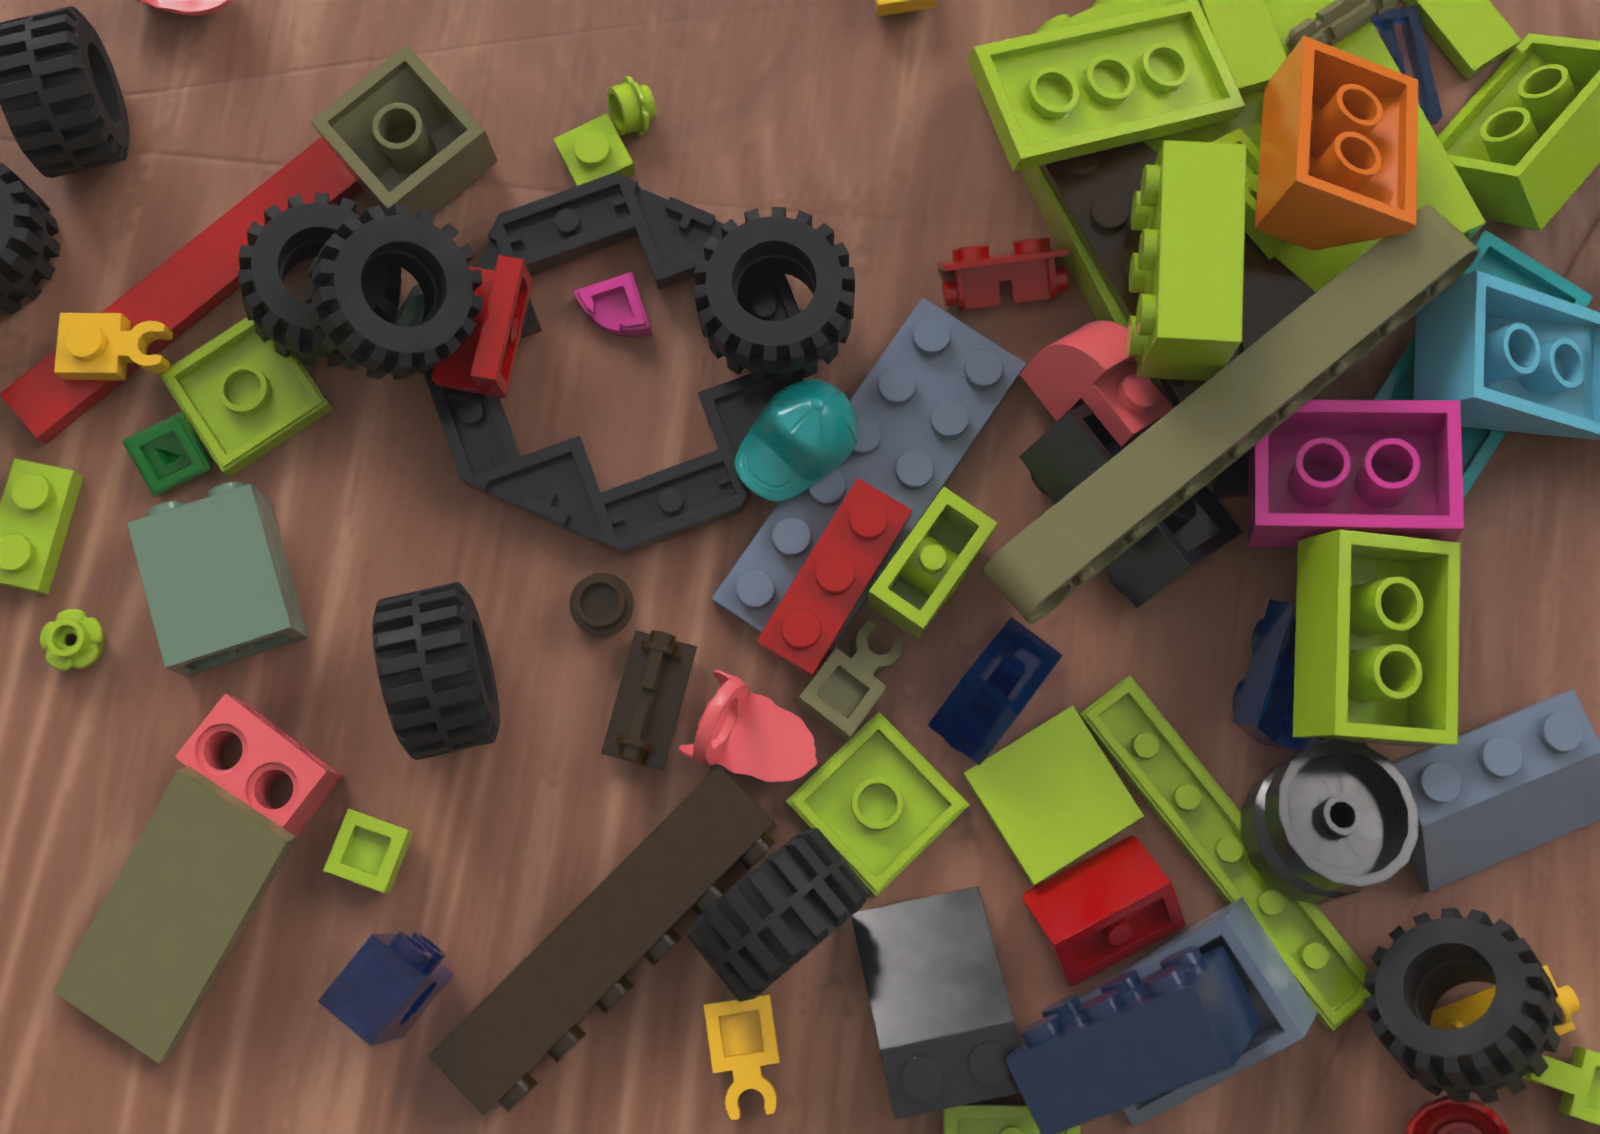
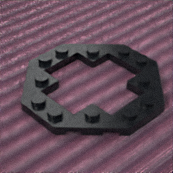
(559, 479)

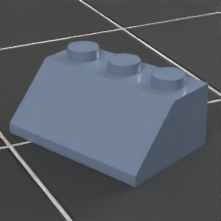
(1503, 788)

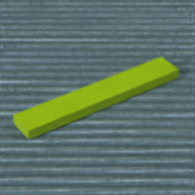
(1210, 834)

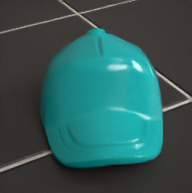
(797, 440)

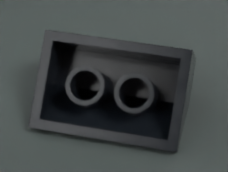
(1178, 544)

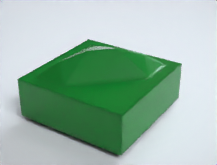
(168, 453)

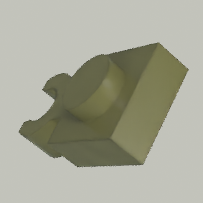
(845, 685)

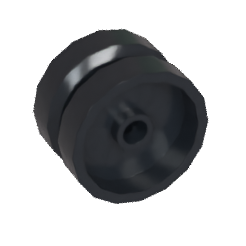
(1329, 822)

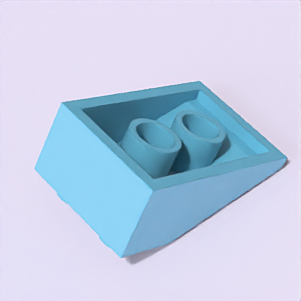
(1510, 358)

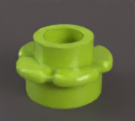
(631, 106)
(88, 644)

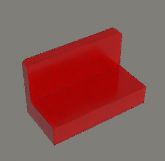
(489, 353)
(1104, 909)

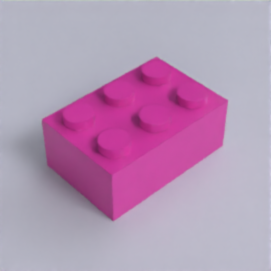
(1359, 470)

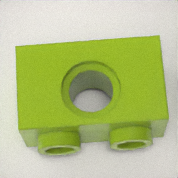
(931, 563)

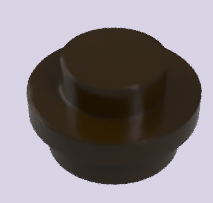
(601, 604)

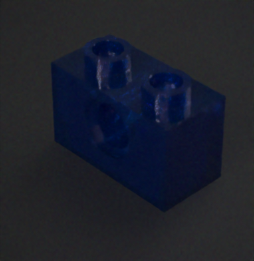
(387, 986)

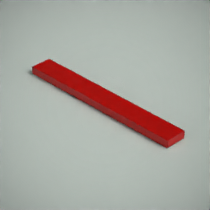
(180, 288)

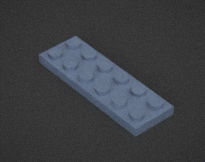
(914, 426)

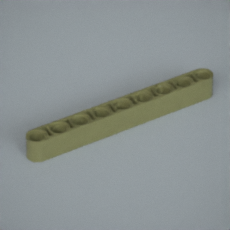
(1228, 415)

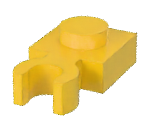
(102, 345)
(742, 1041)

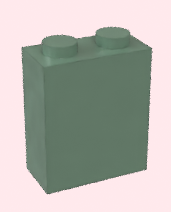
(216, 579)

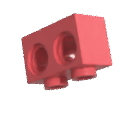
(265, 757)

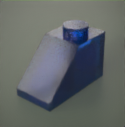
(994, 691)

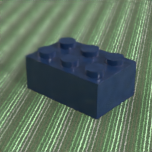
(1134, 1039)

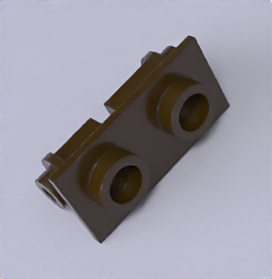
(649, 699)

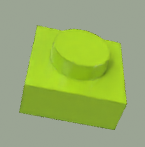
(594, 151)
(368, 851)

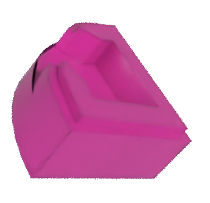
(615, 306)

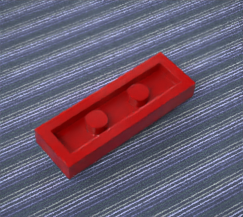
(834, 577)

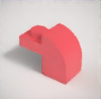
(1096, 371)

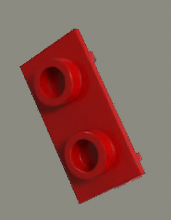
(978, 274)

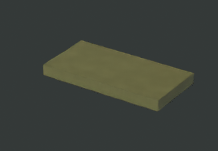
(174, 914)

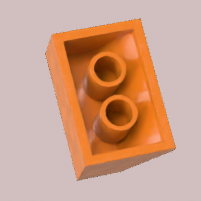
(1337, 150)

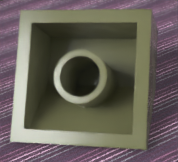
(406, 136)

